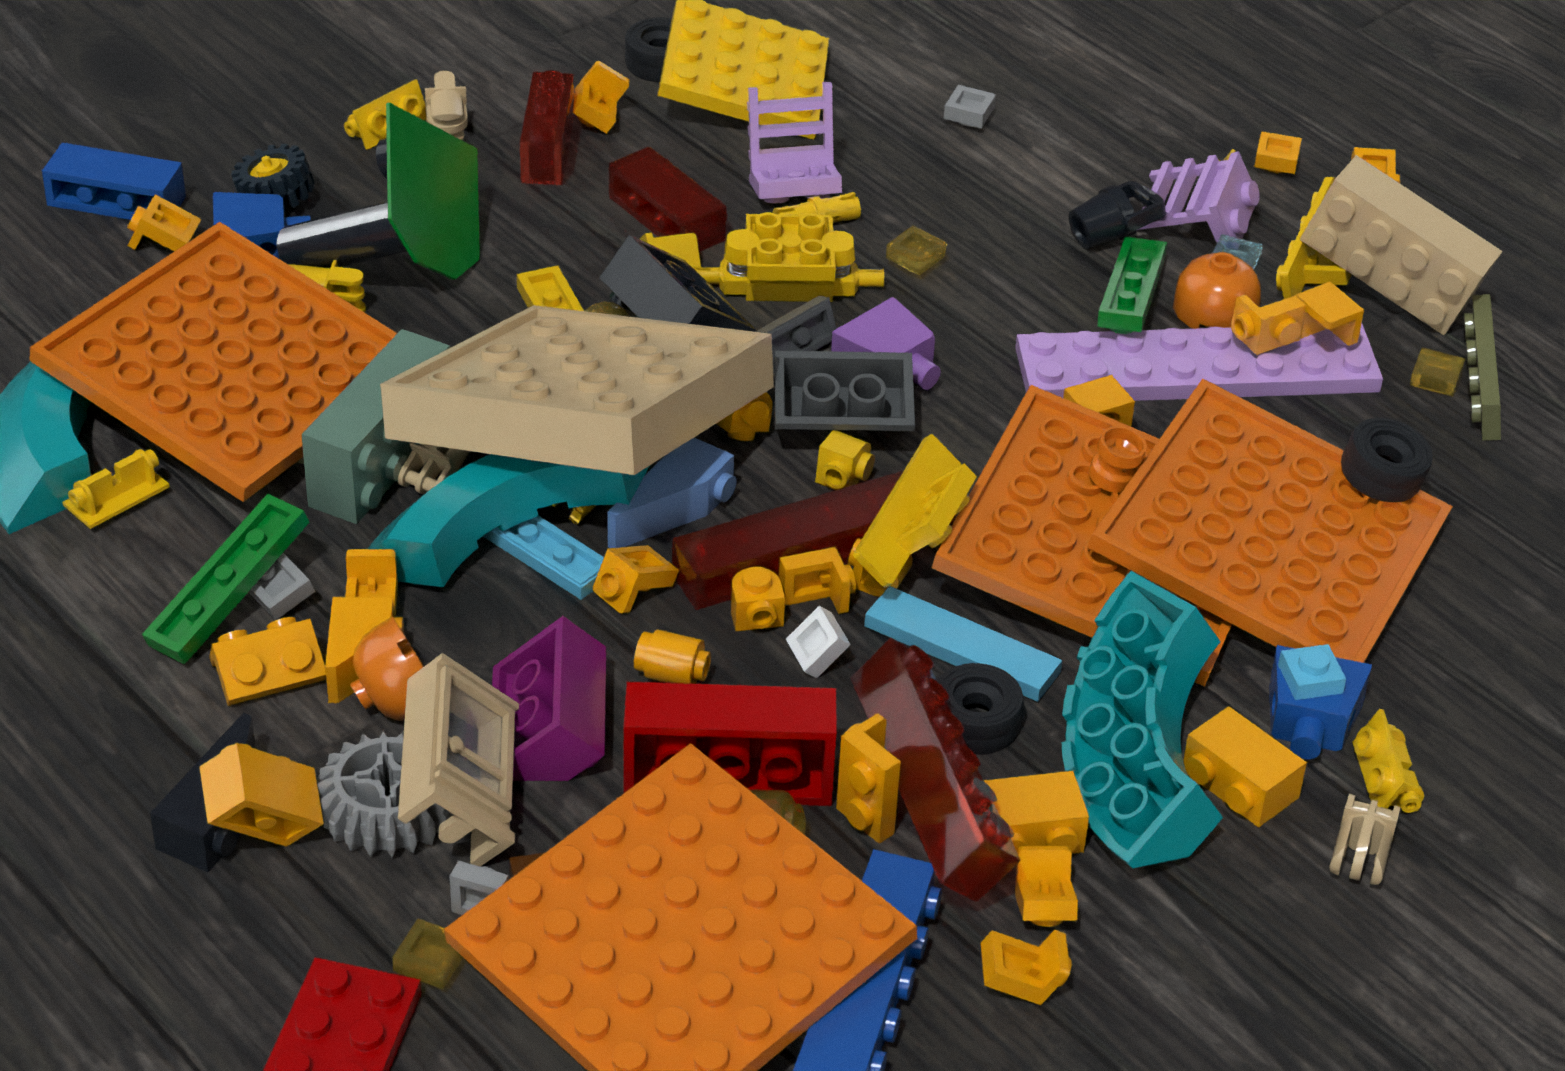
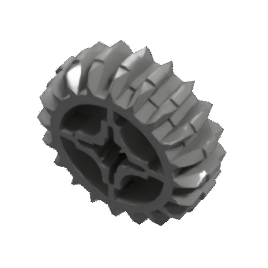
(356, 803)

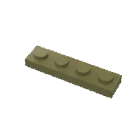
(1483, 377)

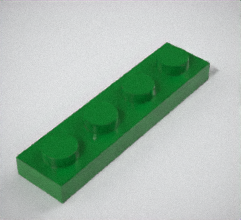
(1132, 285)
(225, 578)

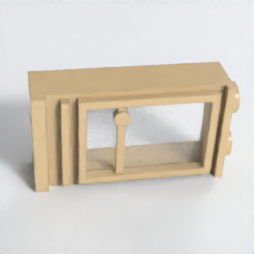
(459, 756)

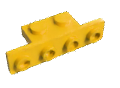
(1304, 262)
(916, 510)

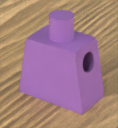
(891, 329)

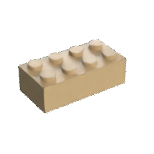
(1400, 244)

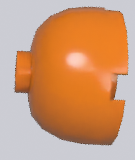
(1210, 288)
(382, 667)

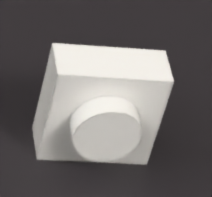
(818, 642)

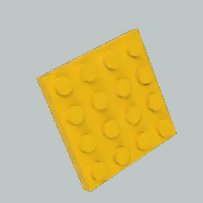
(723, 52)

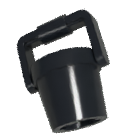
(1111, 215)

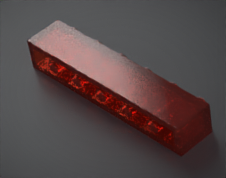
(716, 554)
(937, 771)

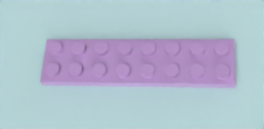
(1175, 360)

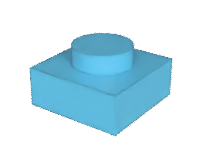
(1312, 672)

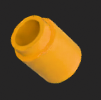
(672, 657)

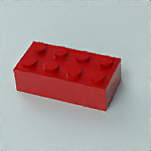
(752, 732)

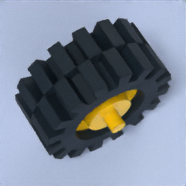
(275, 172)

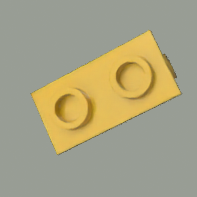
(370, 120)
(106, 495)
(1386, 765)

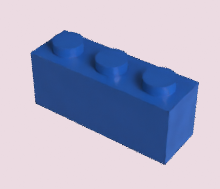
(109, 181)

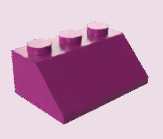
(560, 699)

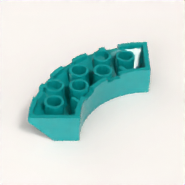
(39, 447)
(487, 494)
(1128, 724)

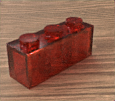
(547, 128)
(666, 198)

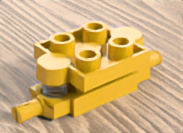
(789, 260)

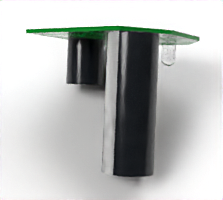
(426, 212)

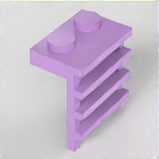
(792, 170)
(1221, 196)

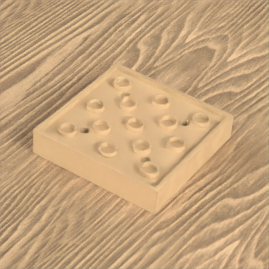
(579, 388)

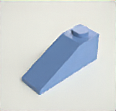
(673, 493)

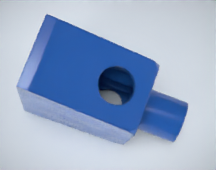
(254, 216)
(1319, 720)

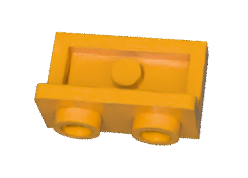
(267, 660)
(868, 779)

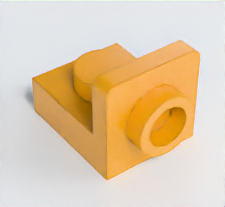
(162, 223)
(629, 571)

